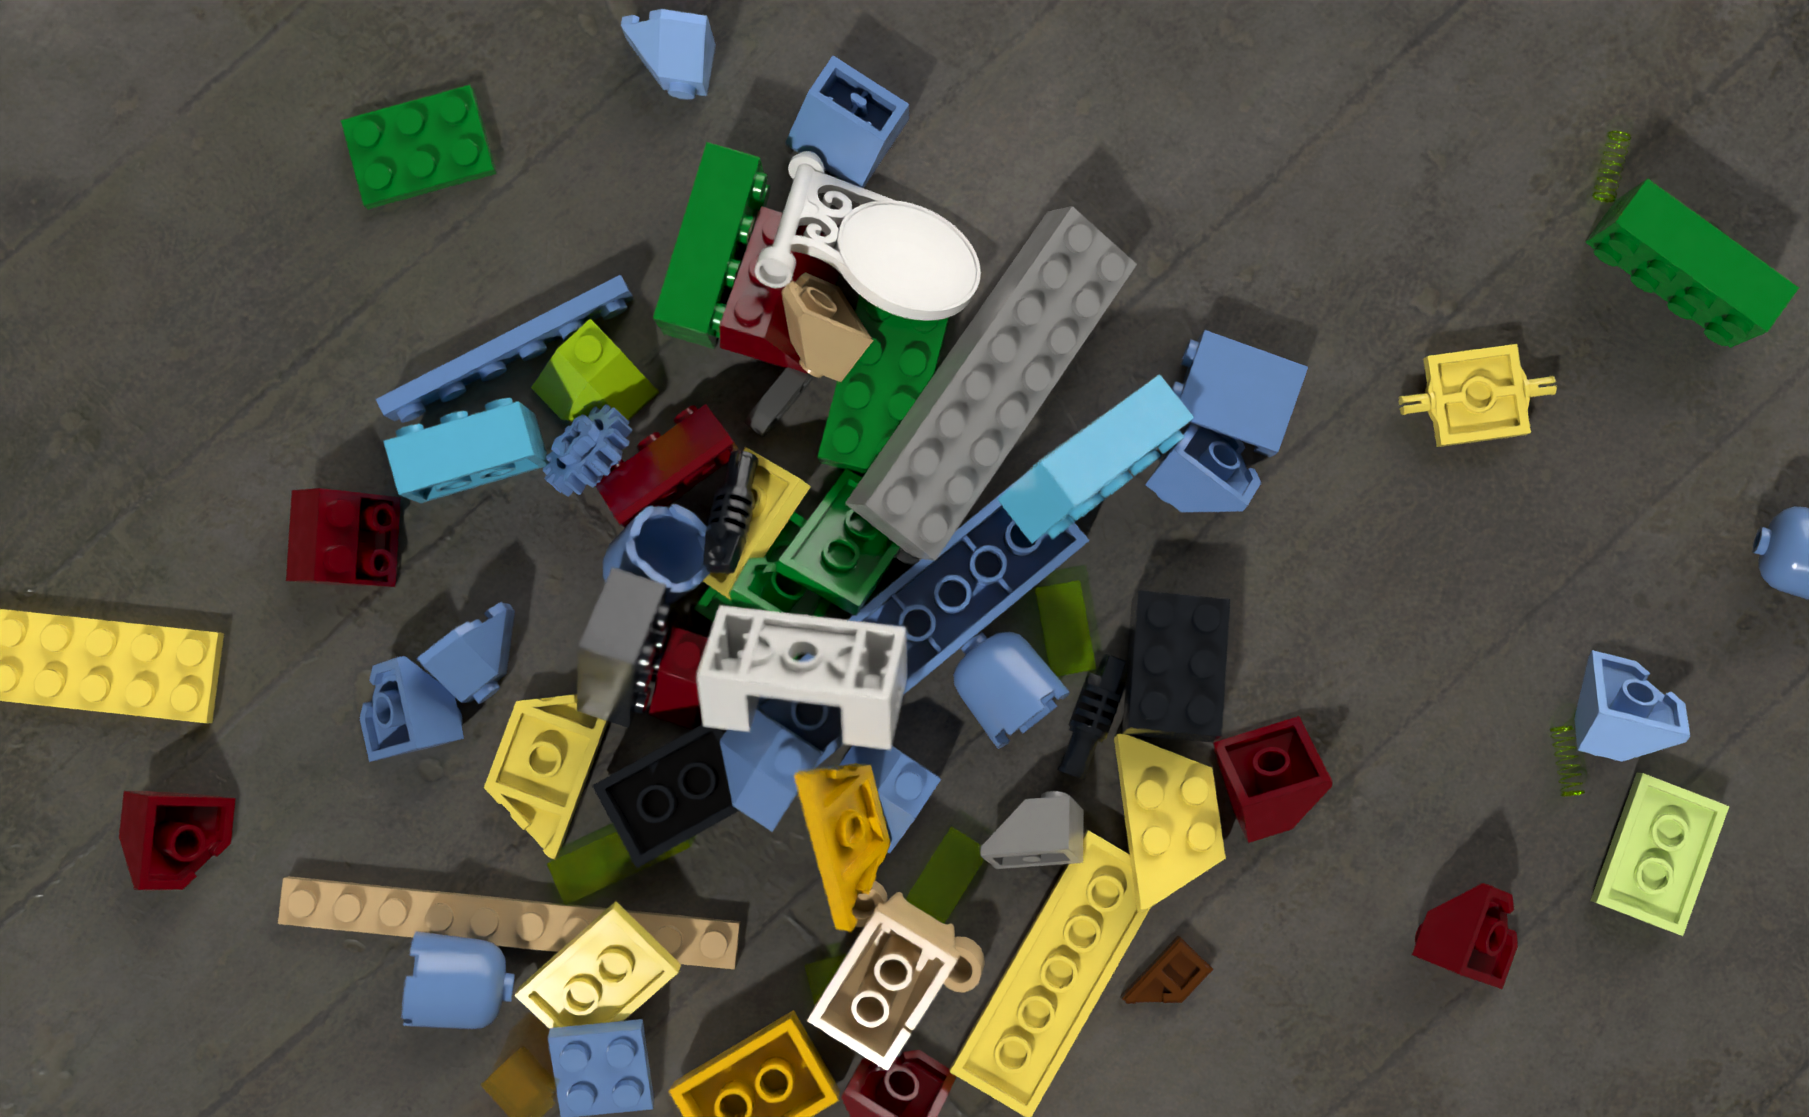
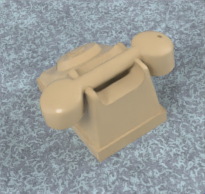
(893, 975)

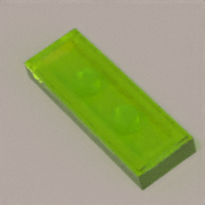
(598, 866)

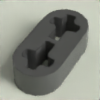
(777, 400)

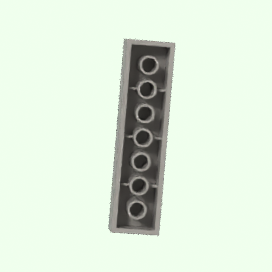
(991, 384)

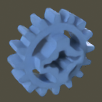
(587, 450)

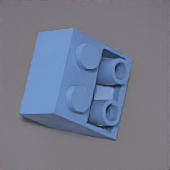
(848, 122)

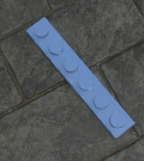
(490, 358)

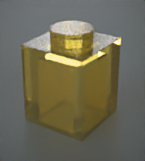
(521, 1086)

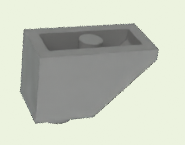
(1038, 834)

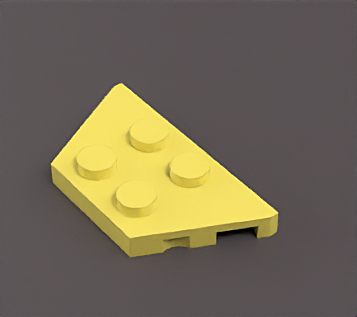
(545, 766)
(1168, 818)

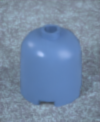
(662, 547)
(1785, 551)
(1006, 684)
(455, 982)

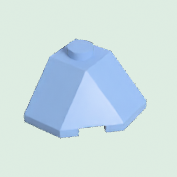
(674, 49)
(1624, 713)

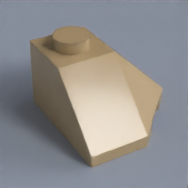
(823, 327)

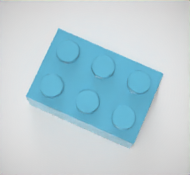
(465, 451)

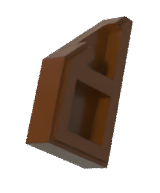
(1169, 976)

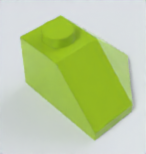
(591, 374)

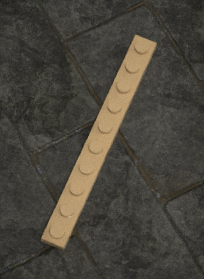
(491, 919)

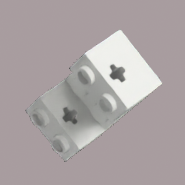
(851, 668)

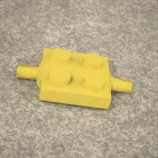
(1477, 395)

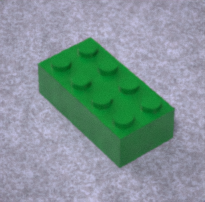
(711, 244)
(1691, 265)
(880, 386)

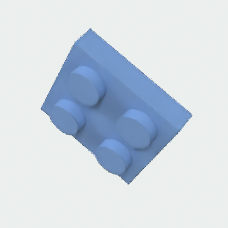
(601, 1068)

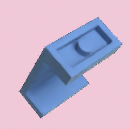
(1239, 390)

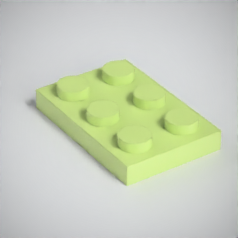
(1660, 853)

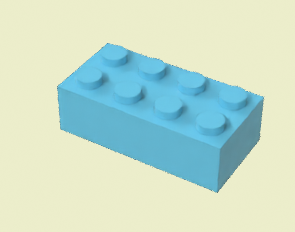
(1097, 461)

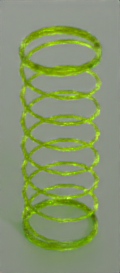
(1609, 135)
(1570, 793)

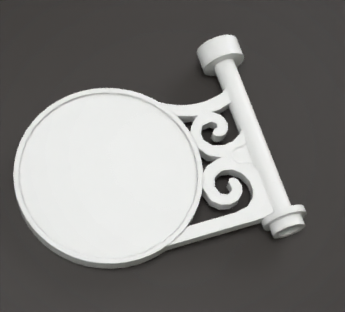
(884, 248)

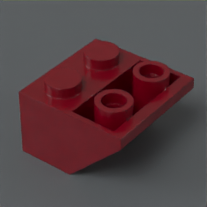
(343, 538)

